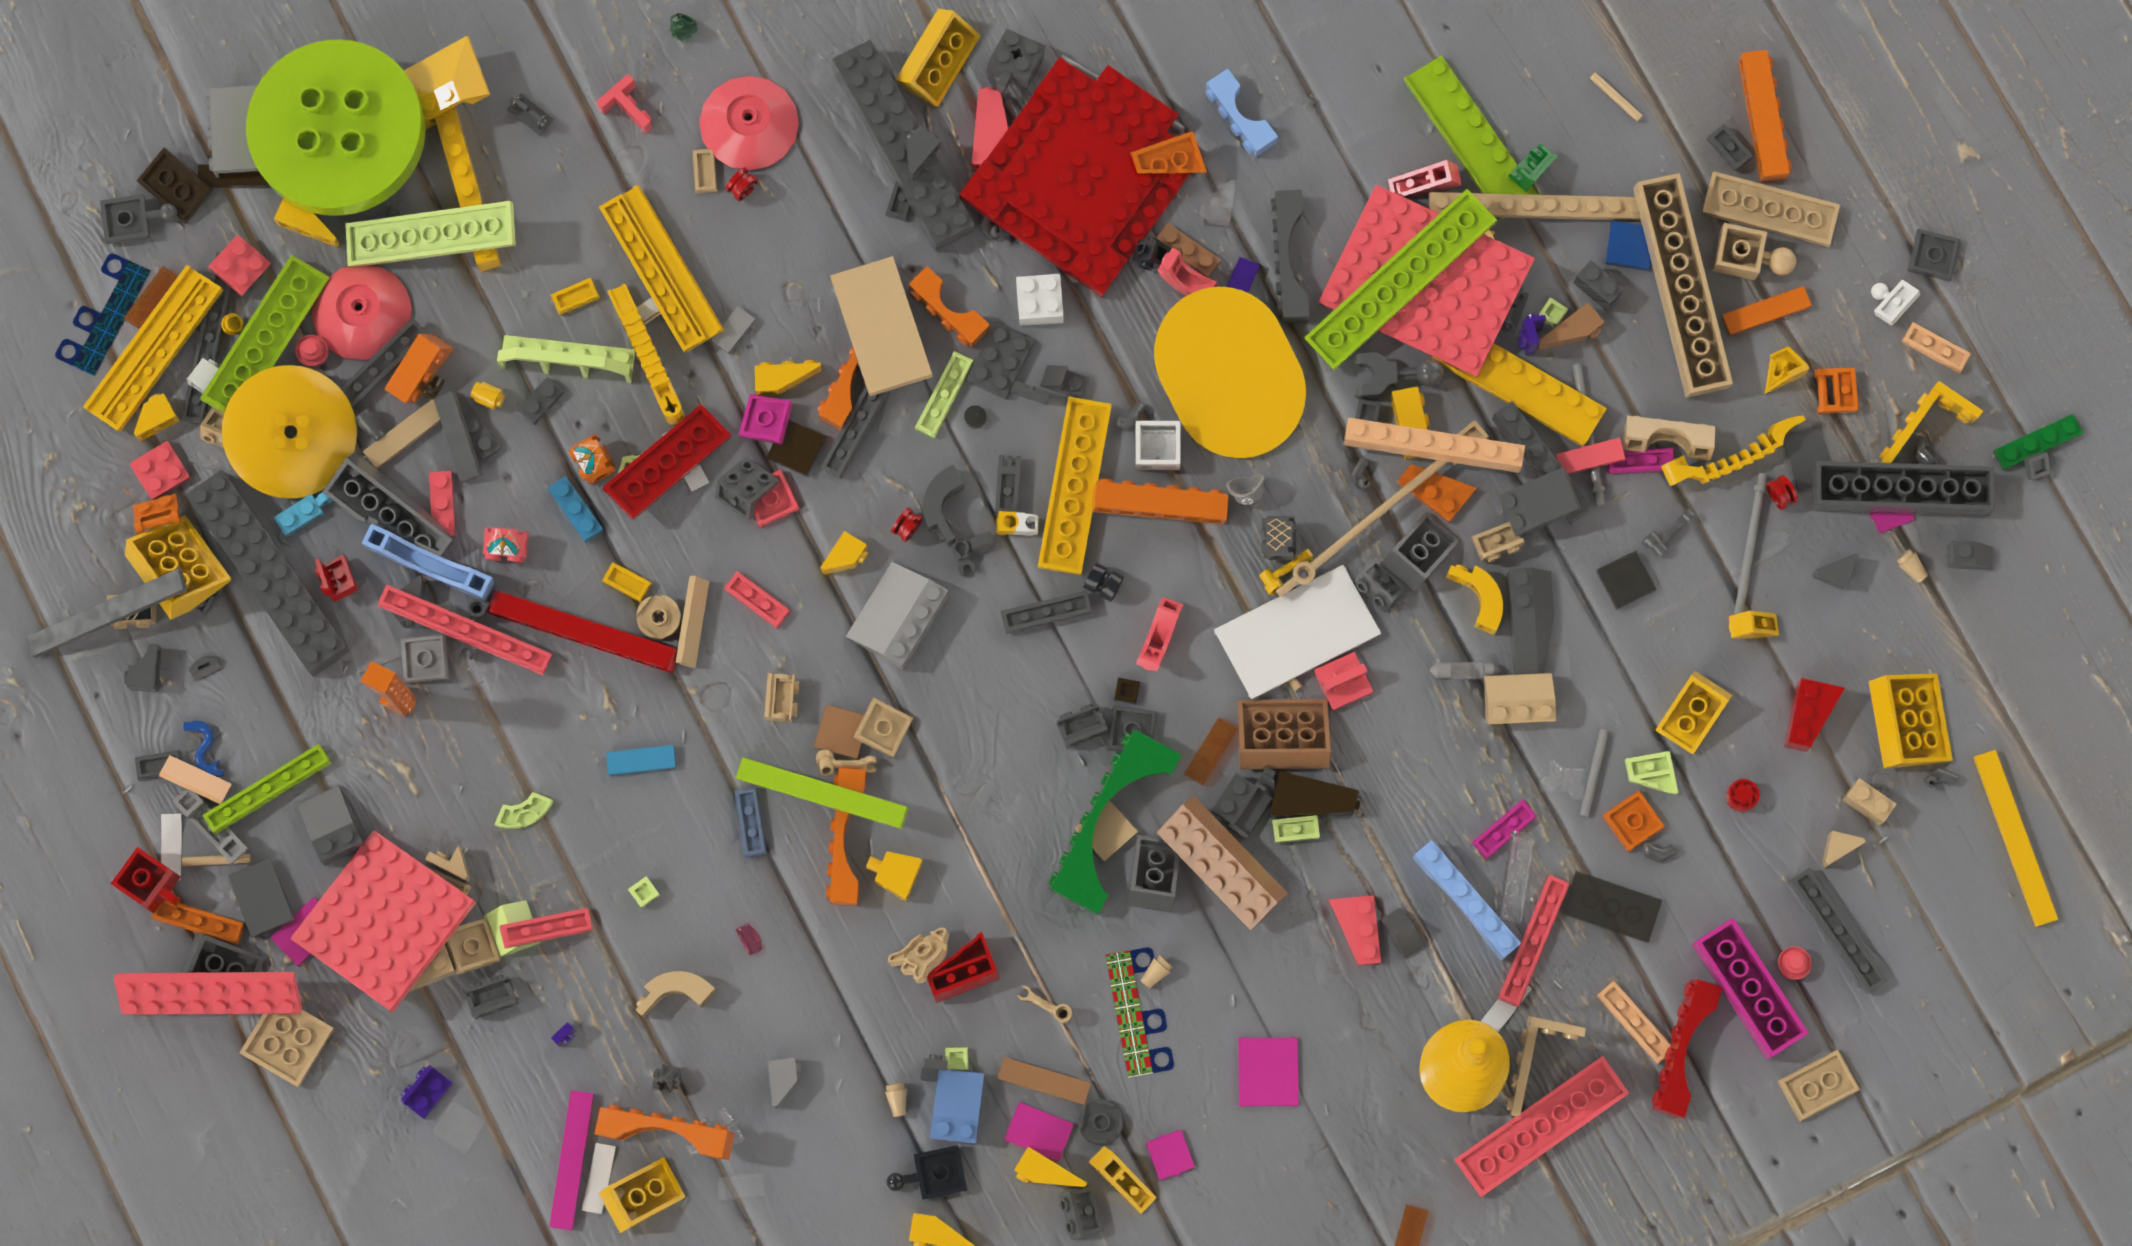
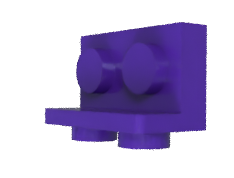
(425, 1091)

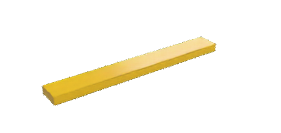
(2015, 838)

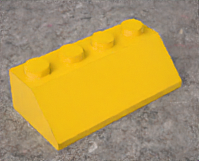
(938, 57)

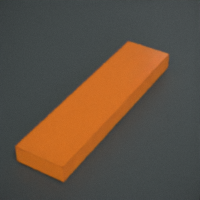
(1766, 311)
(200, 921)

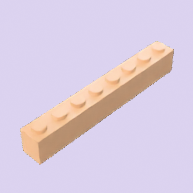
(1434, 445)

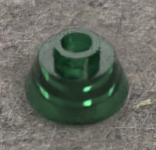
(682, 26)

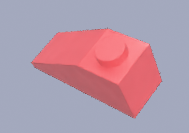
(1429, 179)

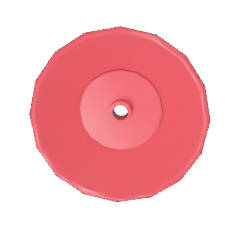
(751, 142)
(362, 332)

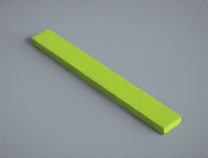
(822, 793)

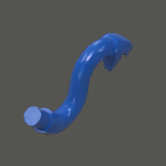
(200, 726)

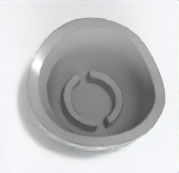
(1246, 489)

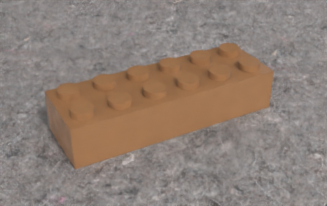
(1222, 863)

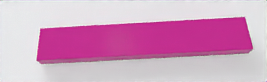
(571, 1160)

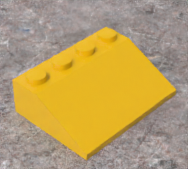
(175, 548)
(1910, 720)

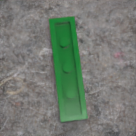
(2038, 441)

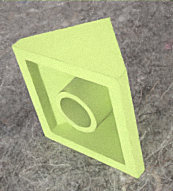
(504, 915)

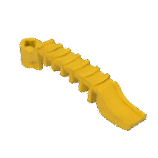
(1679, 469)

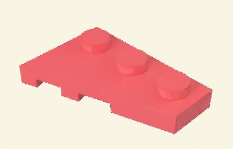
(1359, 926)

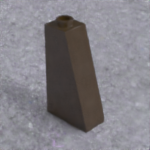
(1308, 797)

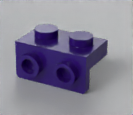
(1528, 333)

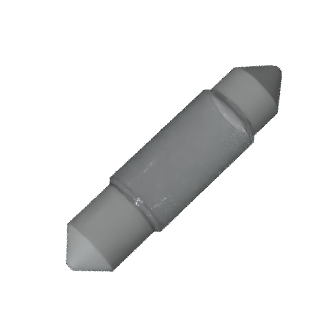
(1464, 670)

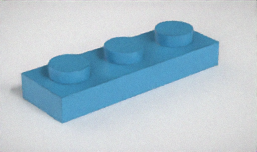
(575, 509)

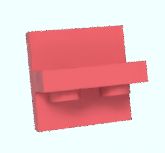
(1343, 681)

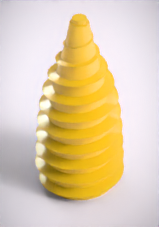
(1464, 1065)

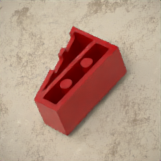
(1809, 712)
(963, 971)

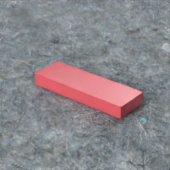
(1591, 456)
(757, 600)

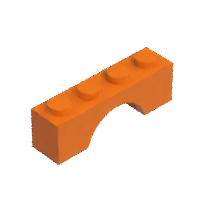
(968, 326)

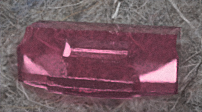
(749, 939)

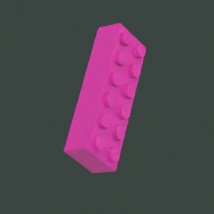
(1750, 988)

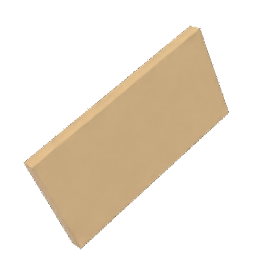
(881, 326)

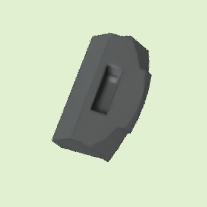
(204, 667)

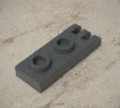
(1007, 485)

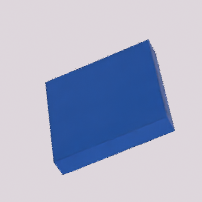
(1627, 246)

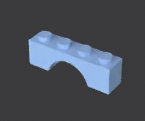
(1256, 135)

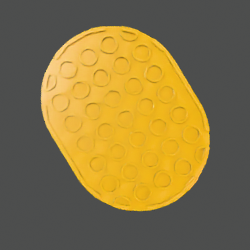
(1229, 372)

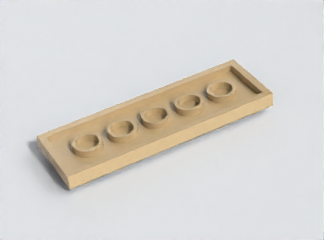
(1770, 209)

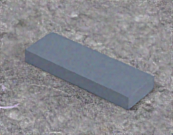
(750, 822)

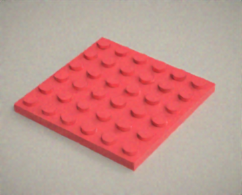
(383, 921)

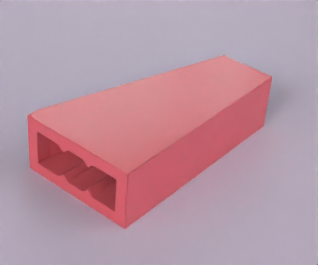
(989, 124)

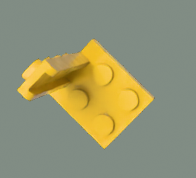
(1947, 400)

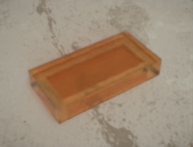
(1411, 1226)

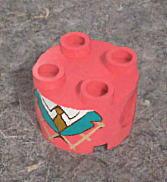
(505, 544)

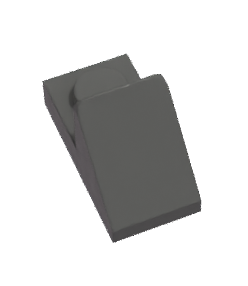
(1064, 381)

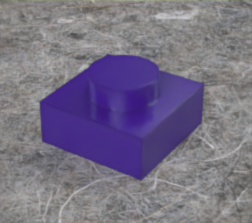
(564, 1035)

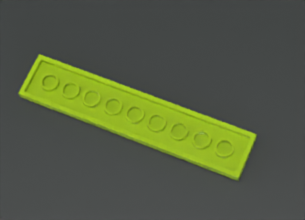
(1400, 279)

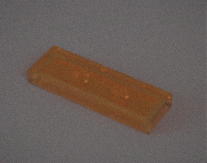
(150, 297)
(1210, 751)

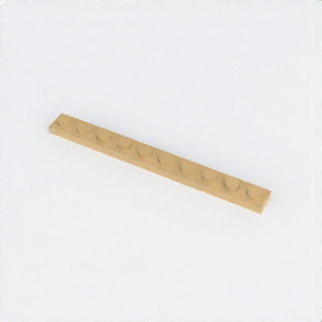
(1547, 206)

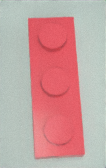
(442, 500)

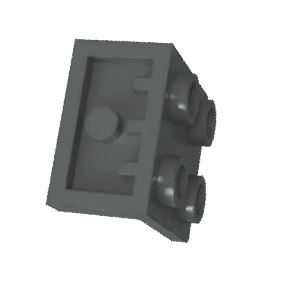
(744, 486)

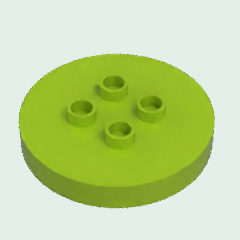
(335, 127)

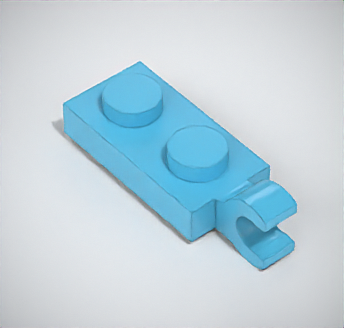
(301, 513)

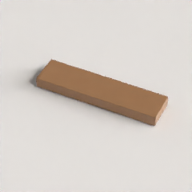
(1044, 1081)

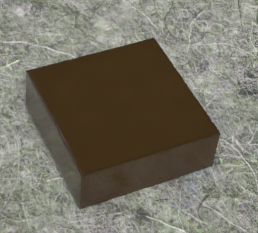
(1127, 690)

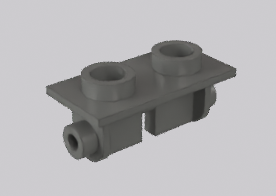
(529, 114)
(1514, 315)

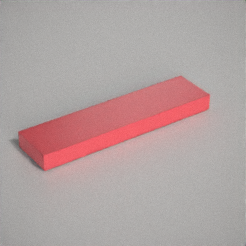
(546, 928)

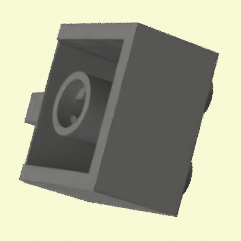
(1015, 60)

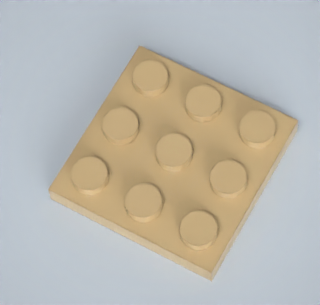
(287, 1044)

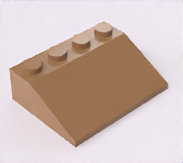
(1283, 734)

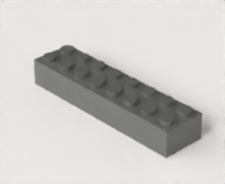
(1903, 488)

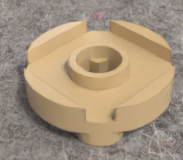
(659, 630)

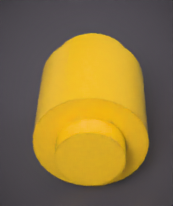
(487, 395)

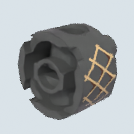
(1280, 538)

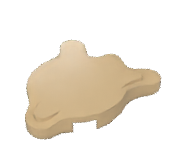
(921, 954)

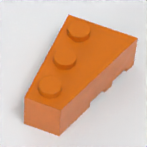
(418, 367)

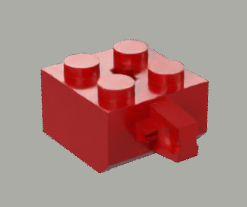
(157, 886)

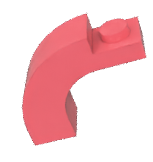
(1181, 276)
(1160, 634)

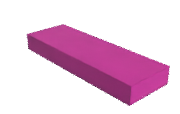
(1642, 461)
(1500, 831)

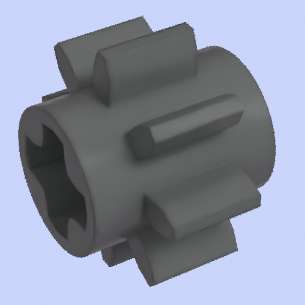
(666, 1078)

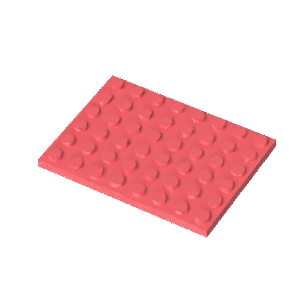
(1459, 310)

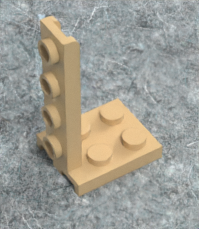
(1524, 1058)

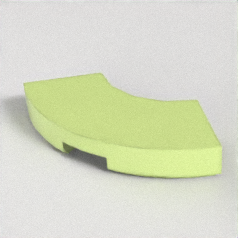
(525, 813)

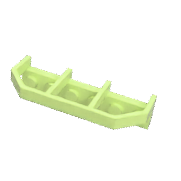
(569, 354)

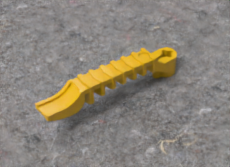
(646, 354)

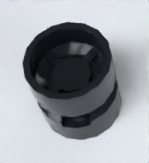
(1096, 578)

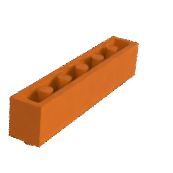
(1764, 116)
(1160, 502)

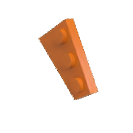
(1170, 156)
(1439, 492)

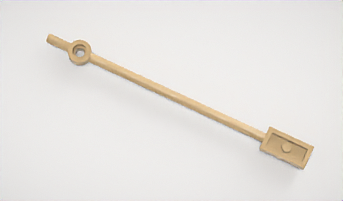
(1471, 430)

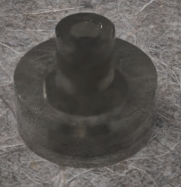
(975, 421)

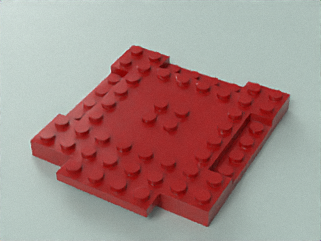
(1068, 173)

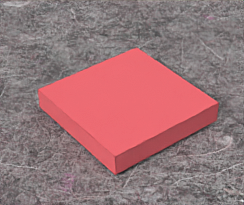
(776, 503)

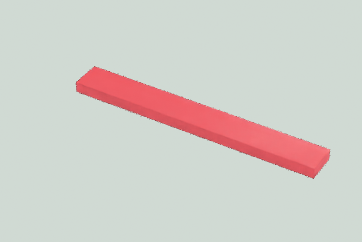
(464, 630)

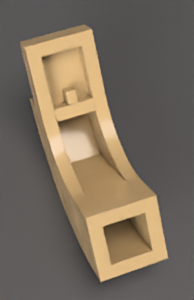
(674, 982)

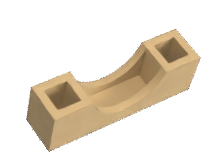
(1695, 439)

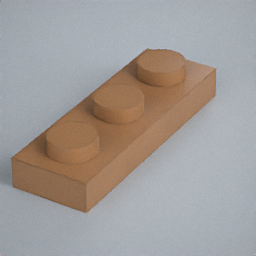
(1192, 253)

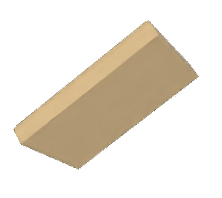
(1818, 1085)

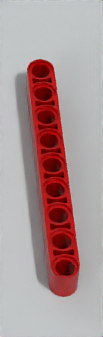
(582, 631)

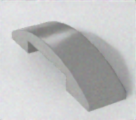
(225, 842)

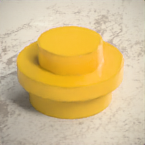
(232, 324)

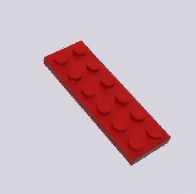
(666, 462)

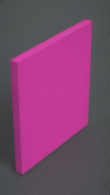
(1268, 1071)

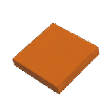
(1633, 821)

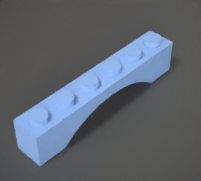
(426, 563)
(1479, 913)

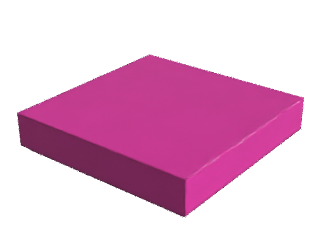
(765, 419)

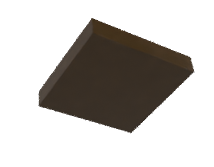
(798, 448)

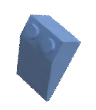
(957, 1106)

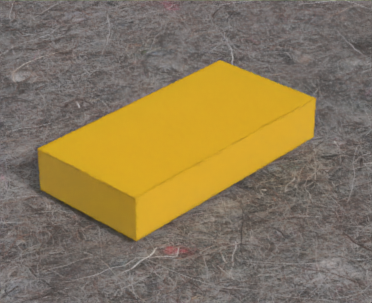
(575, 296)
(626, 582)

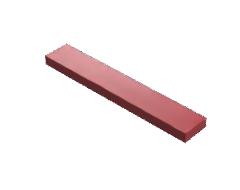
(1533, 941)

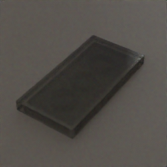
(1612, 907)

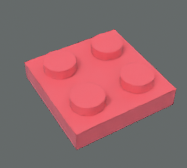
(239, 265)
(160, 470)

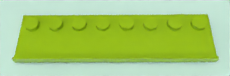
(1464, 128)

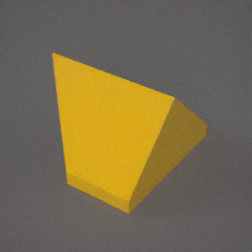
(1784, 368)

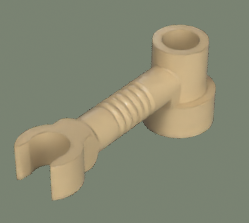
(827, 763)
(1053, 1009)

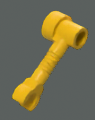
(1272, 579)

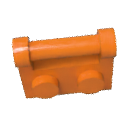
(1843, 390)
(156, 513)

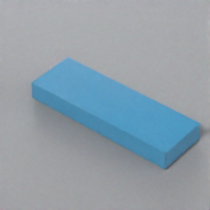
(641, 760)

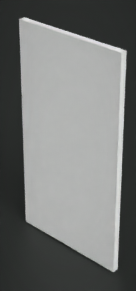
(1297, 632)

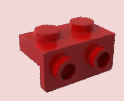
(336, 578)

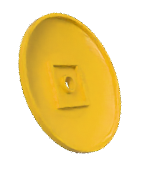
(256, 426)

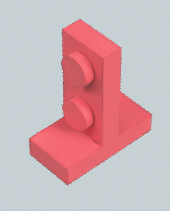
(617, 95)

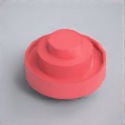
(312, 351)
(1794, 963)

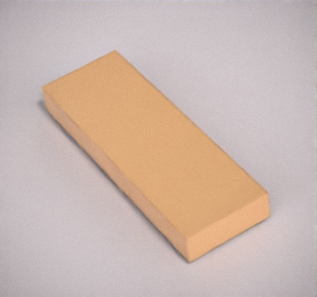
(1936, 347)
(195, 779)

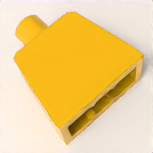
(896, 873)

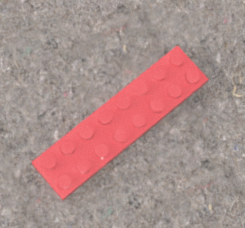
(208, 993)
(1541, 1126)

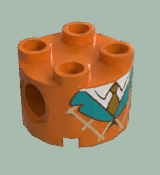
(593, 459)

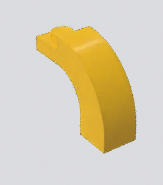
(1487, 591)

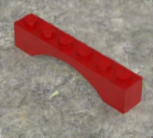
(1673, 1093)

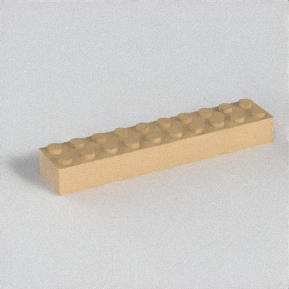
(1682, 285)

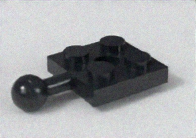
(925, 1166)

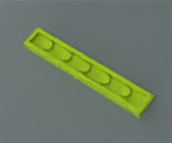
(266, 789)

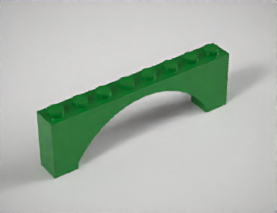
(1077, 875)

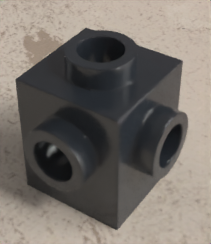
(1150, 253)

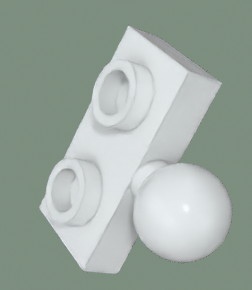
(1895, 302)

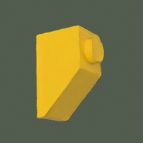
(155, 416)
(845, 554)
(1753, 625)

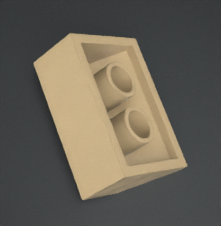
(1519, 698)

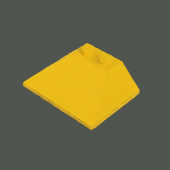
(448, 79)

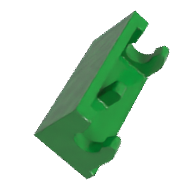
(1532, 167)

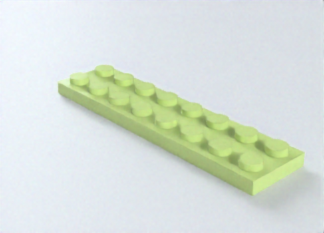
(430, 234)

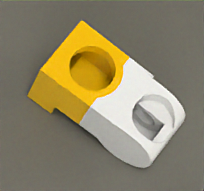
(1016, 523)

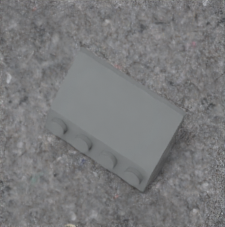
(898, 615)

